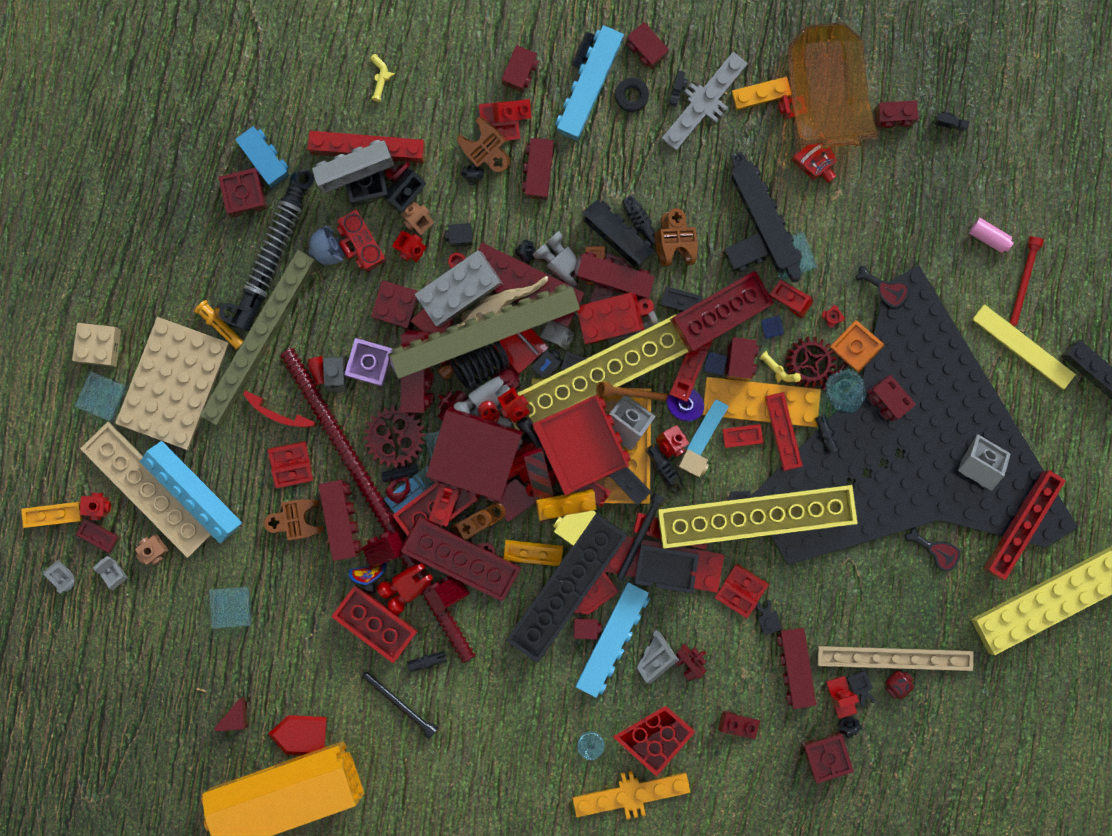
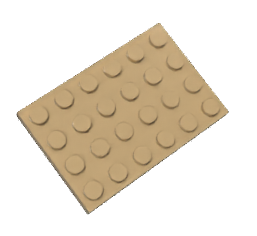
(172, 383)

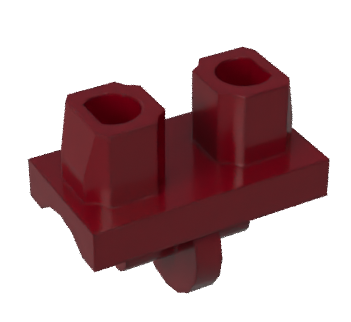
(446, 402)
(694, 661)

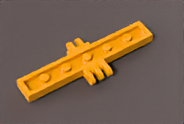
(631, 795)

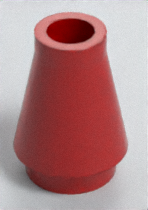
(317, 369)

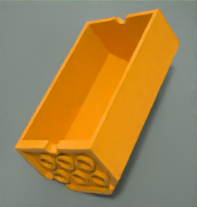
(284, 794)

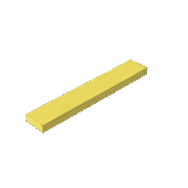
(1023, 347)

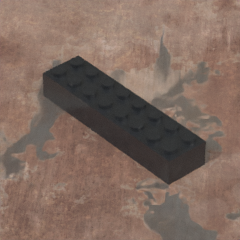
(567, 587)

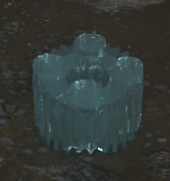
(849, 400)

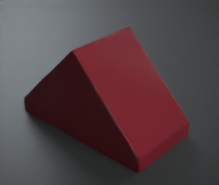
(235, 718)

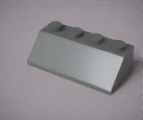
(352, 167)

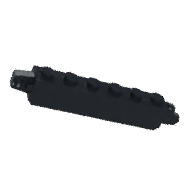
(765, 217)

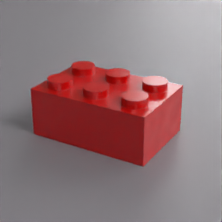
(610, 318)

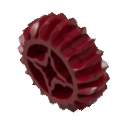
(806, 353)

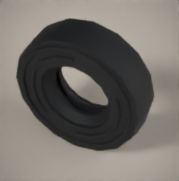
(638, 85)

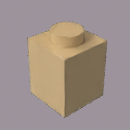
(693, 463)

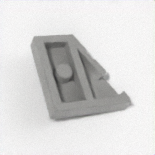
(656, 659)

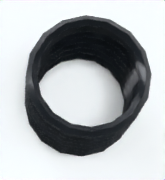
(477, 366)

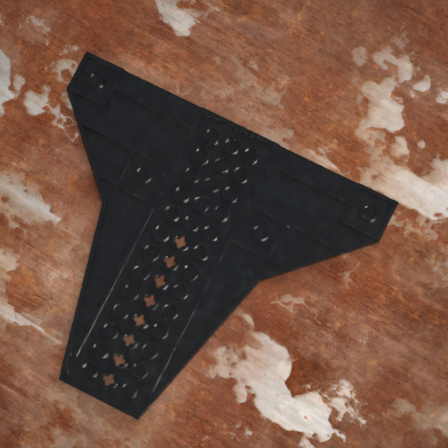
(924, 486)

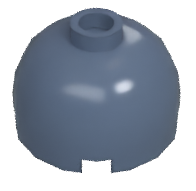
(325, 247)

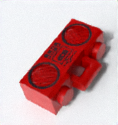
(366, 247)

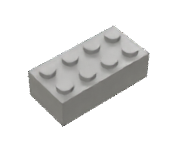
(458, 288)

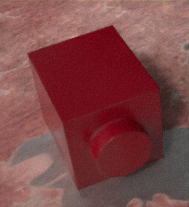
(586, 628)

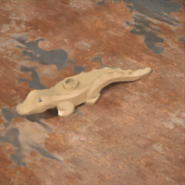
(497, 301)

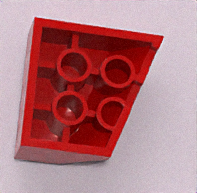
(656, 738)

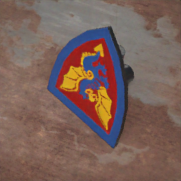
(367, 576)

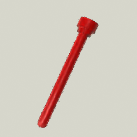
(1035, 244)

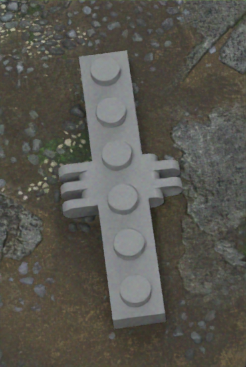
(704, 101)

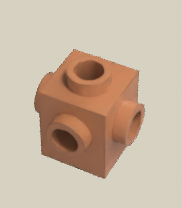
(417, 218)
(157, 548)

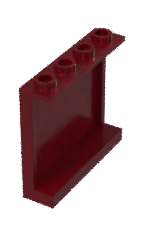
(474, 454)

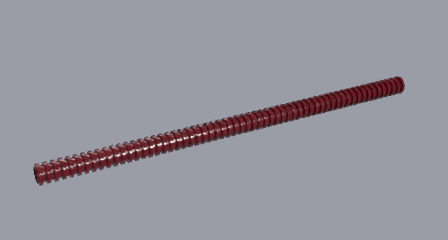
(367, 487)

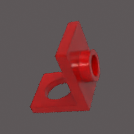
(784, 107)

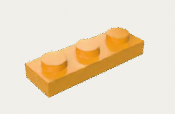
(761, 93)
(566, 505)
(51, 515)
(533, 552)

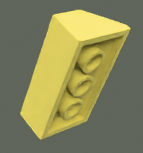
(573, 525)

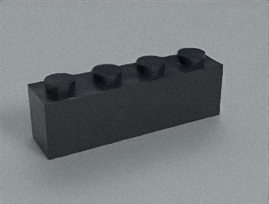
(1090, 366)

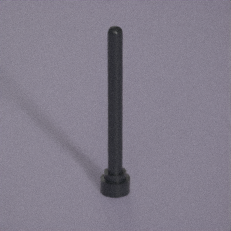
(526, 425)
(656, 503)
(428, 728)

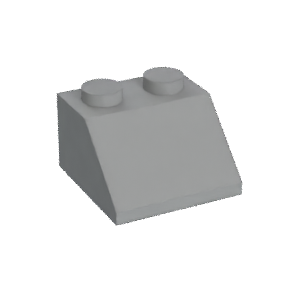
(630, 421)
(984, 462)

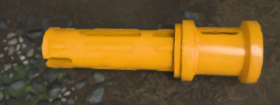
(208, 315)

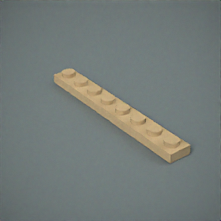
(895, 658)

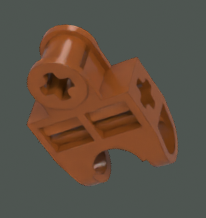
(491, 152)
(676, 237)
(297, 515)
(479, 521)

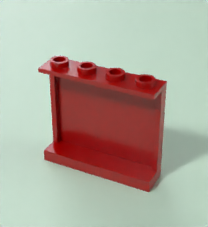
(581, 444)

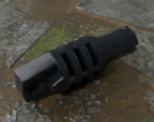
(639, 217)
(665, 469)

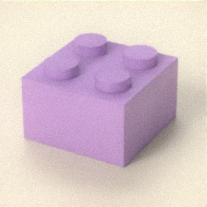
(368, 362)

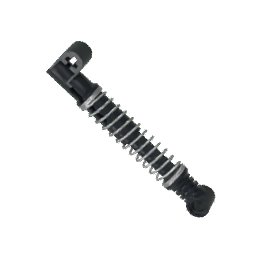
(269, 257)

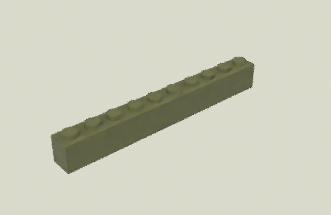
(483, 331)
(258, 338)

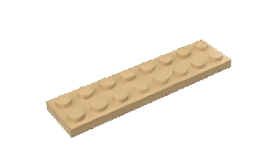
(122, 465)

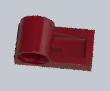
(738, 725)

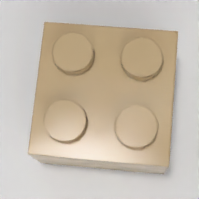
(96, 344)

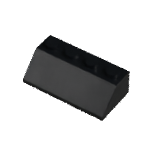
(617, 234)

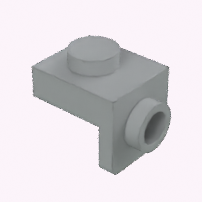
(557, 334)
(110, 572)
(60, 576)

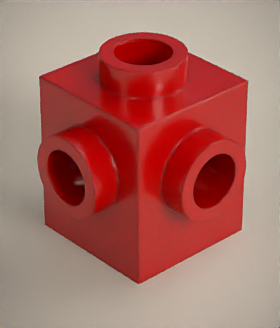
(409, 246)
(516, 408)
(672, 442)
(89, 508)

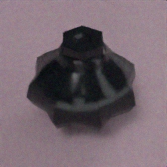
(472, 173)
(525, 251)
(849, 726)

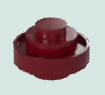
(509, 377)

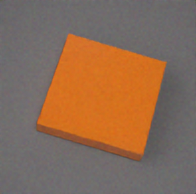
(857, 346)

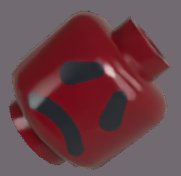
(899, 685)

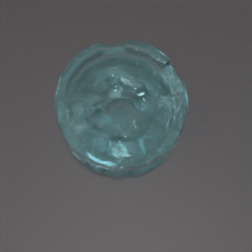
(590, 745)

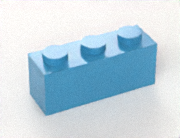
(263, 156)

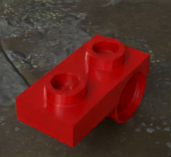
(511, 110)

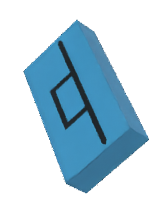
(414, 492)

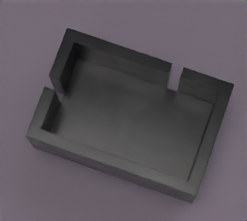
(666, 569)

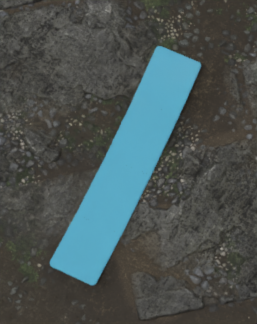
(707, 427)

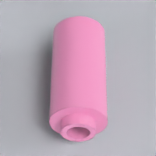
(991, 235)

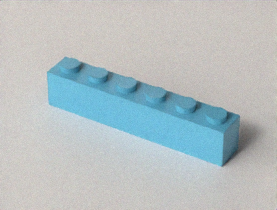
(590, 82)
(190, 492)
(612, 639)

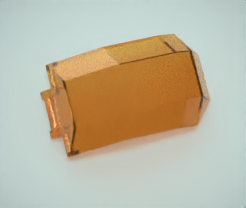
(830, 86)

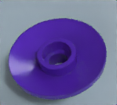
(693, 409)

